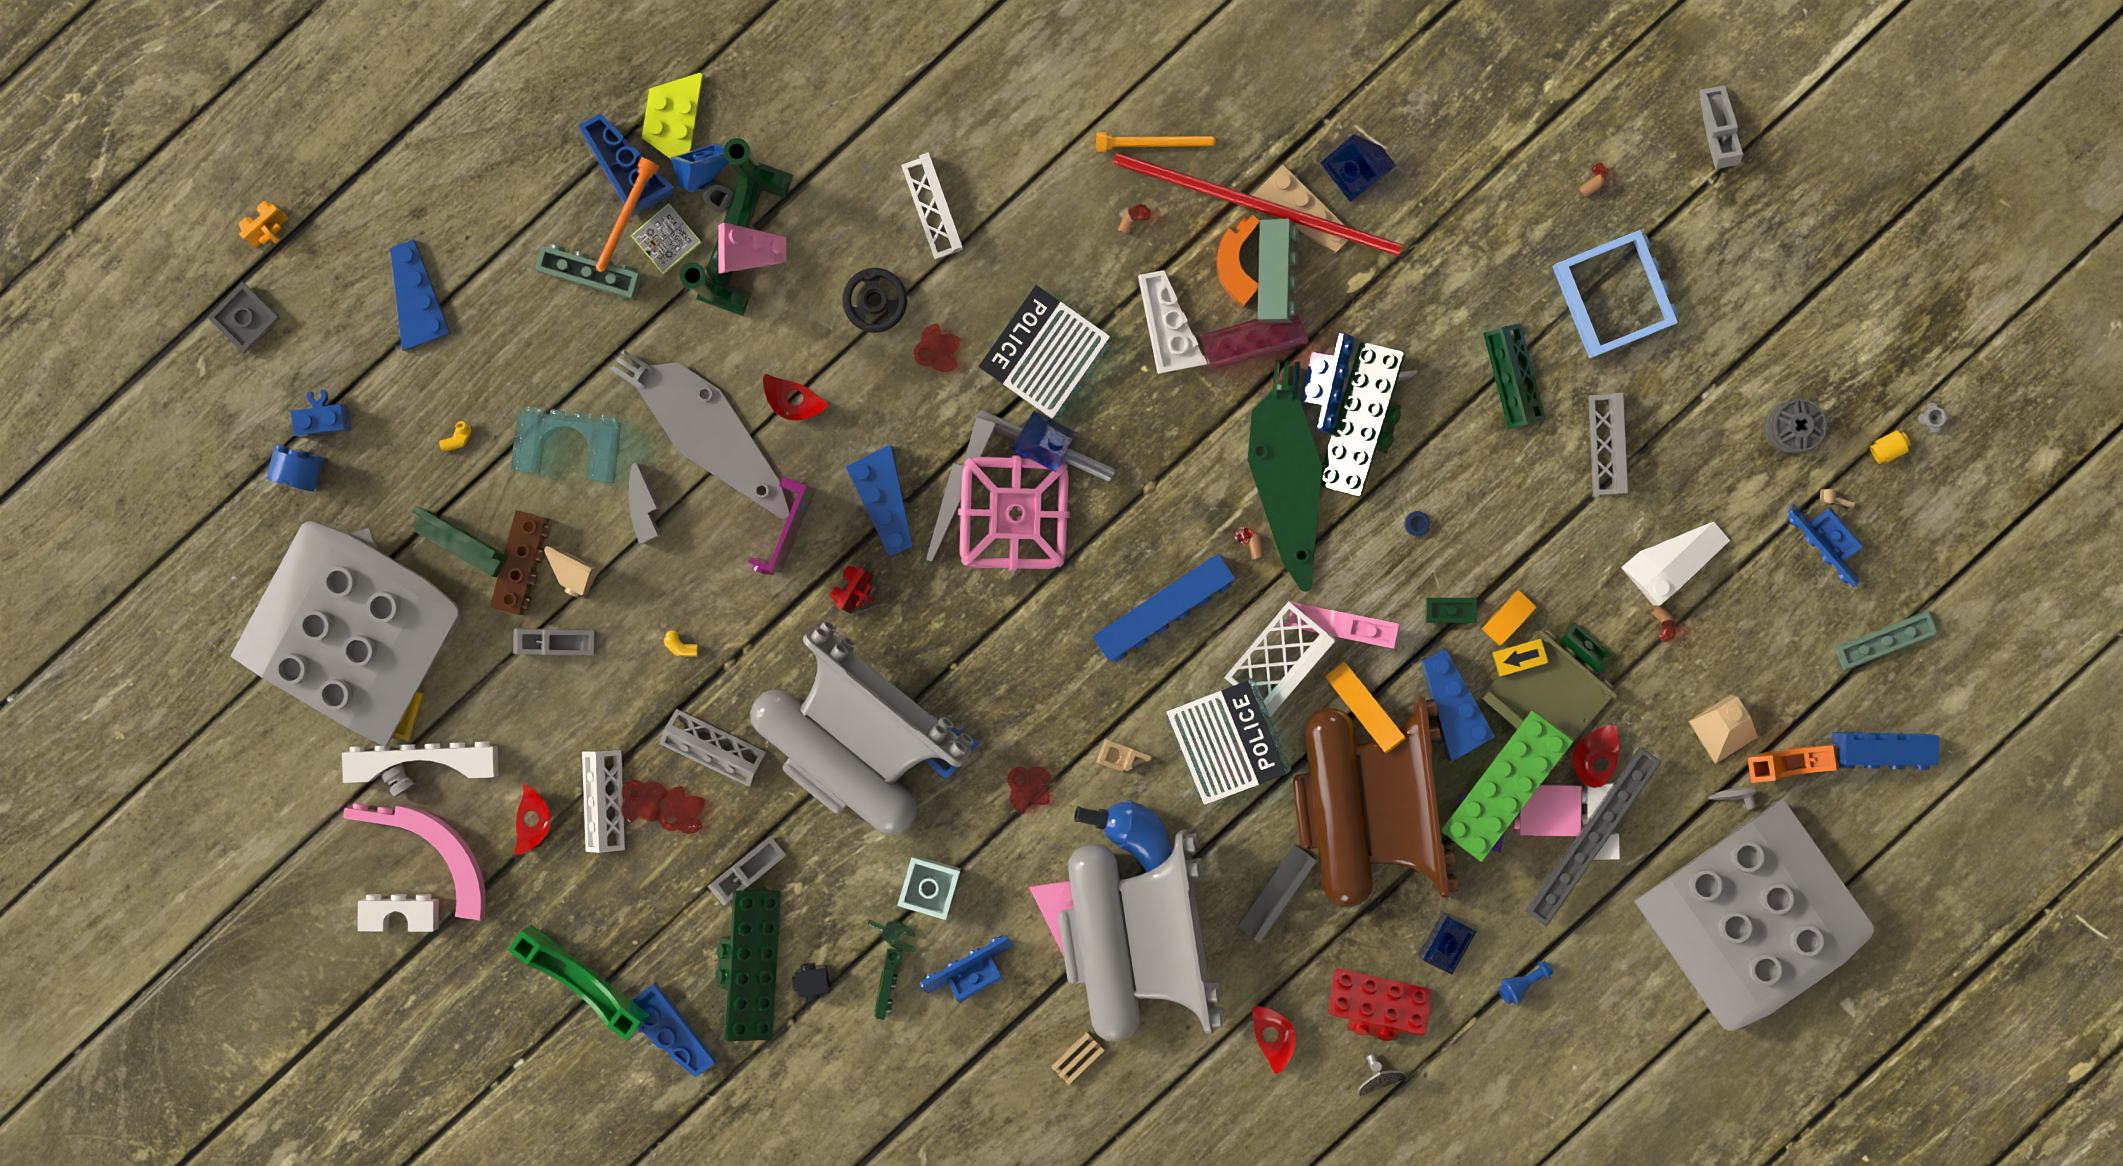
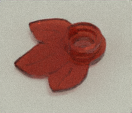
(940, 347)
(1031, 789)
(644, 803)
(685, 810)

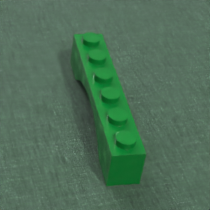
(612, 1006)

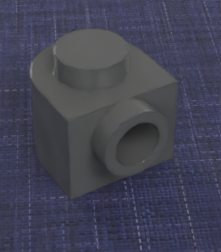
(717, 195)

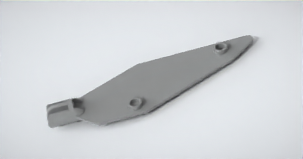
(705, 428)

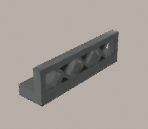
(1277, 893)

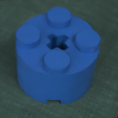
(295, 468)

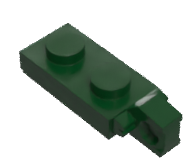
(888, 981)

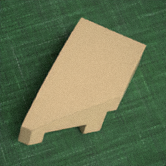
(1120, 756)

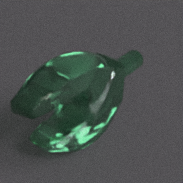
(891, 934)

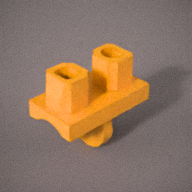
(263, 227)

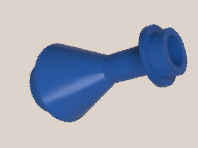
(1515, 988)

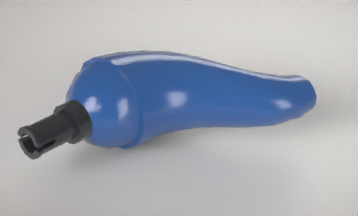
(1132, 829)

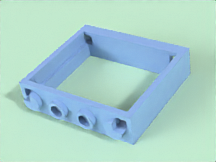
(1579, 311)

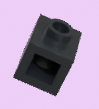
(811, 981)

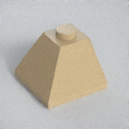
(571, 571)
(1724, 728)

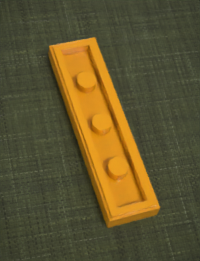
(1365, 707)

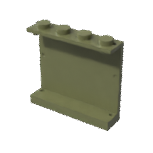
(1557, 690)

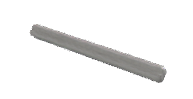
(1072, 457)

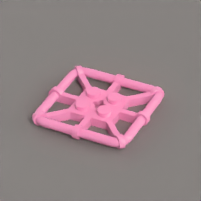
(1001, 524)

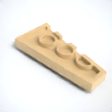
(1288, 191)

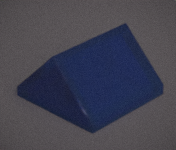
(1447, 943)

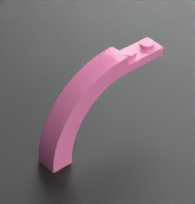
(453, 848)

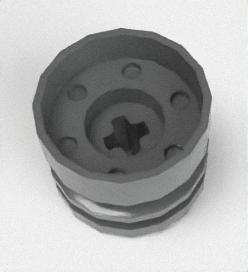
(1781, 425)

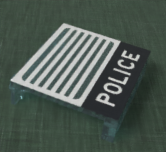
(1045, 352)
(1228, 741)

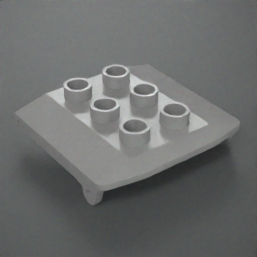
(347, 630)
(1756, 918)

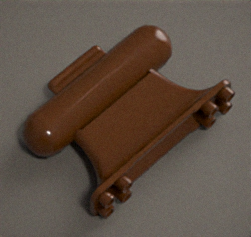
(1370, 804)

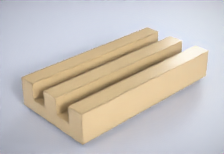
(1062, 1072)

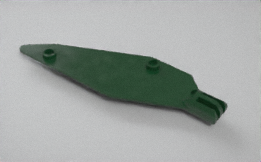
(1287, 473)

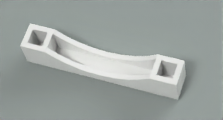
(471, 761)

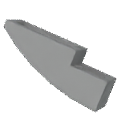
(1720, 127)
(642, 504)
(553, 642)
(747, 870)

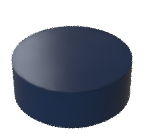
(1417, 523)

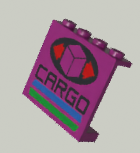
(789, 531)

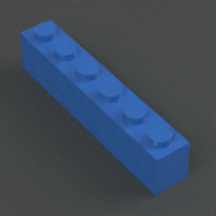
(1164, 607)

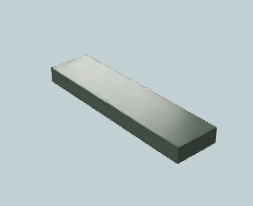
(1886, 640)

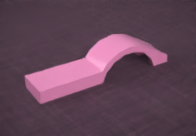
(1348, 625)

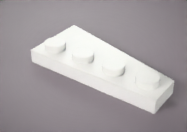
(1169, 332)

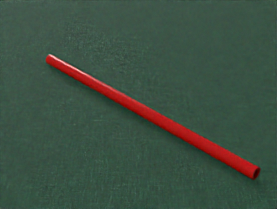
(1257, 204)

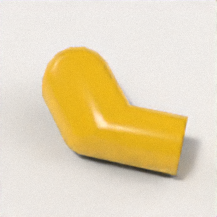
(459, 438)
(674, 644)

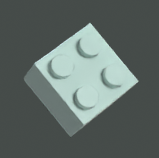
(929, 887)

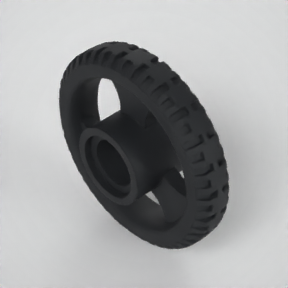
(894, 307)

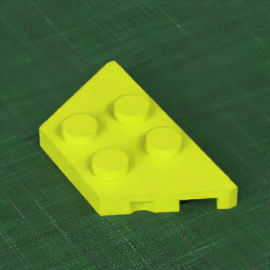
(673, 115)

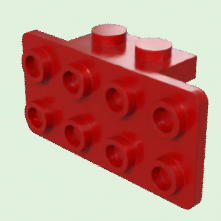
(1379, 1005)

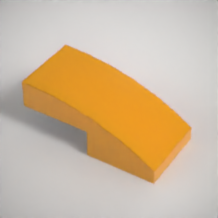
(1509, 617)

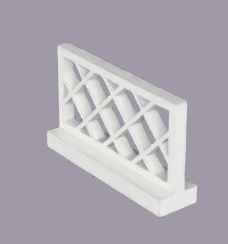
(1299, 669)

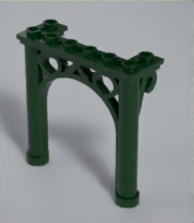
(752, 180)

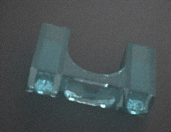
(535, 428)

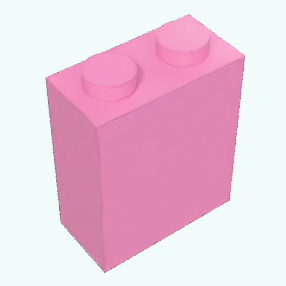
(1551, 811)

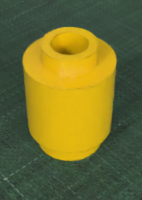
(1890, 447)

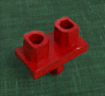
(856, 591)

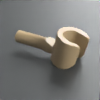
(1828, 496)

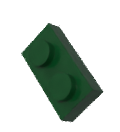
(1451, 610)
(1586, 647)

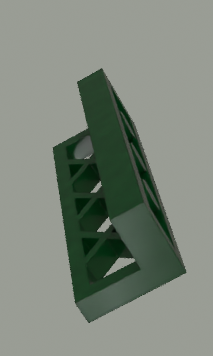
(1511, 376)
(459, 542)

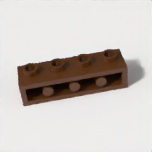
(519, 569)

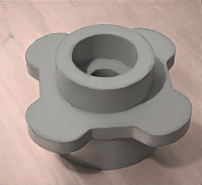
(1939, 413)

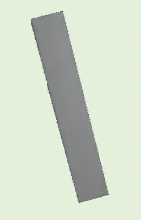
(952, 497)

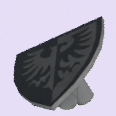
(1380, 1077)

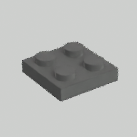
(243, 317)

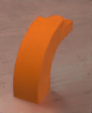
(1231, 275)
(1792, 761)

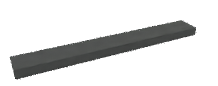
(1593, 836)

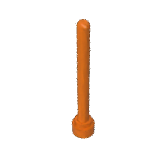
(646, 170)

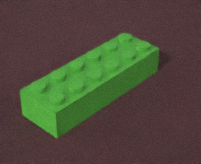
(1507, 785)

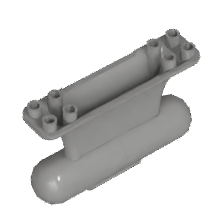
(855, 735)
(1137, 938)

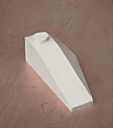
(1669, 565)

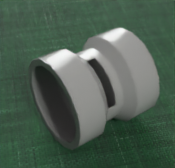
(397, 780)

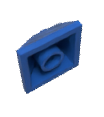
(699, 166)

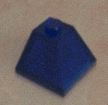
(1357, 165)
(1044, 441)

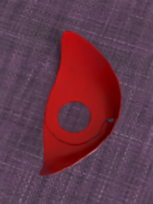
(776, 393)
(1598, 745)
(528, 836)
(1282, 1049)

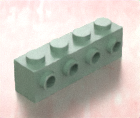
(583, 271)
(1276, 271)

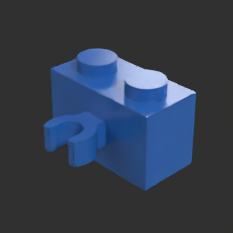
(320, 418)

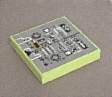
(666, 239)

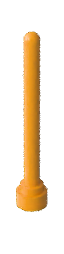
(1106, 141)

